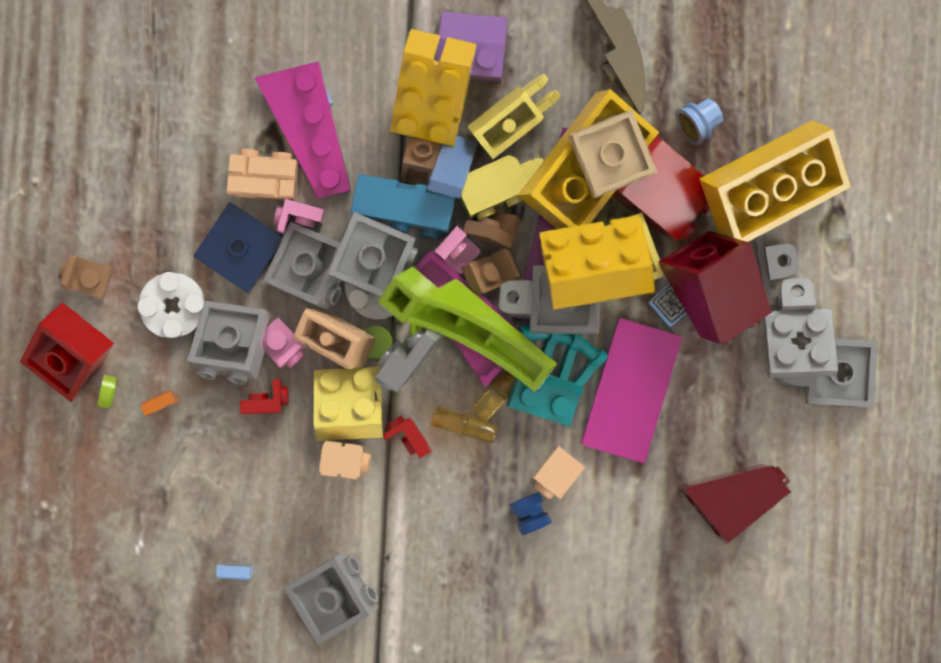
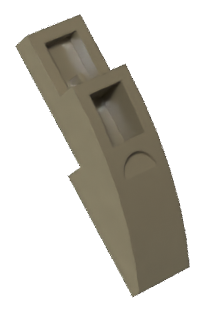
(625, 60)

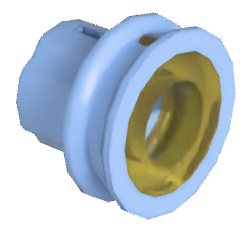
(698, 120)

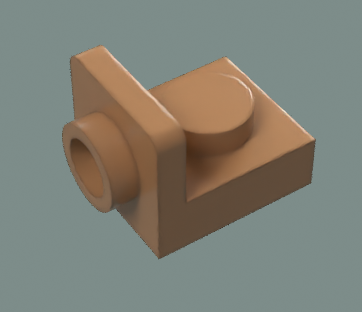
(419, 161)
(496, 231)
(491, 272)
(85, 276)

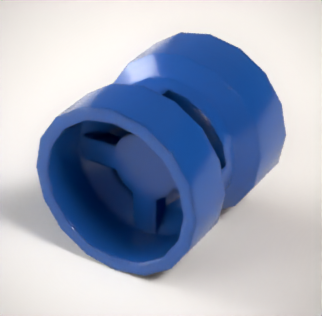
(530, 513)

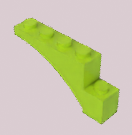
(469, 320)

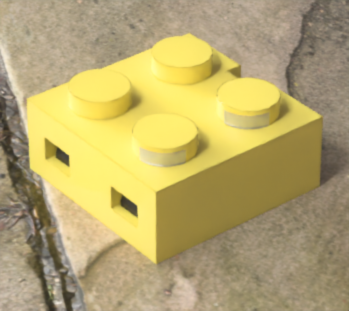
(347, 404)

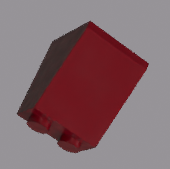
(717, 285)
(737, 498)

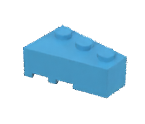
(403, 206)

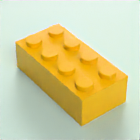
(776, 182)
(558, 185)

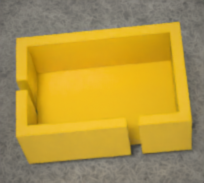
(432, 92)
(597, 262)

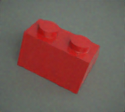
(66, 351)

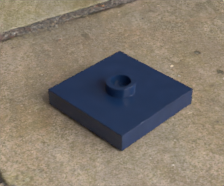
(238, 247)

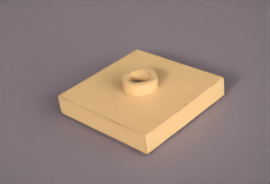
(612, 153)

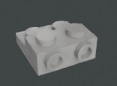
(371, 254)
(303, 266)
(229, 342)
(405, 358)
(332, 597)

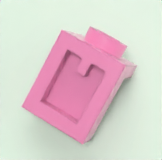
(305, 215)
(457, 250)
(281, 346)

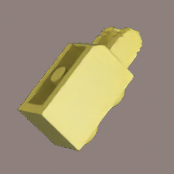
(512, 117)
(496, 185)

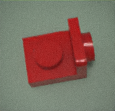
(260, 404)
(413, 439)

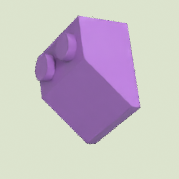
(486, 32)

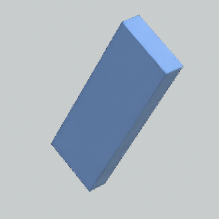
(453, 167)

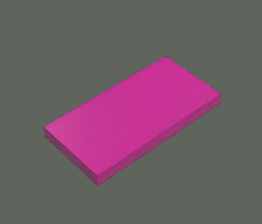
(631, 390)

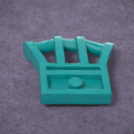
(557, 396)

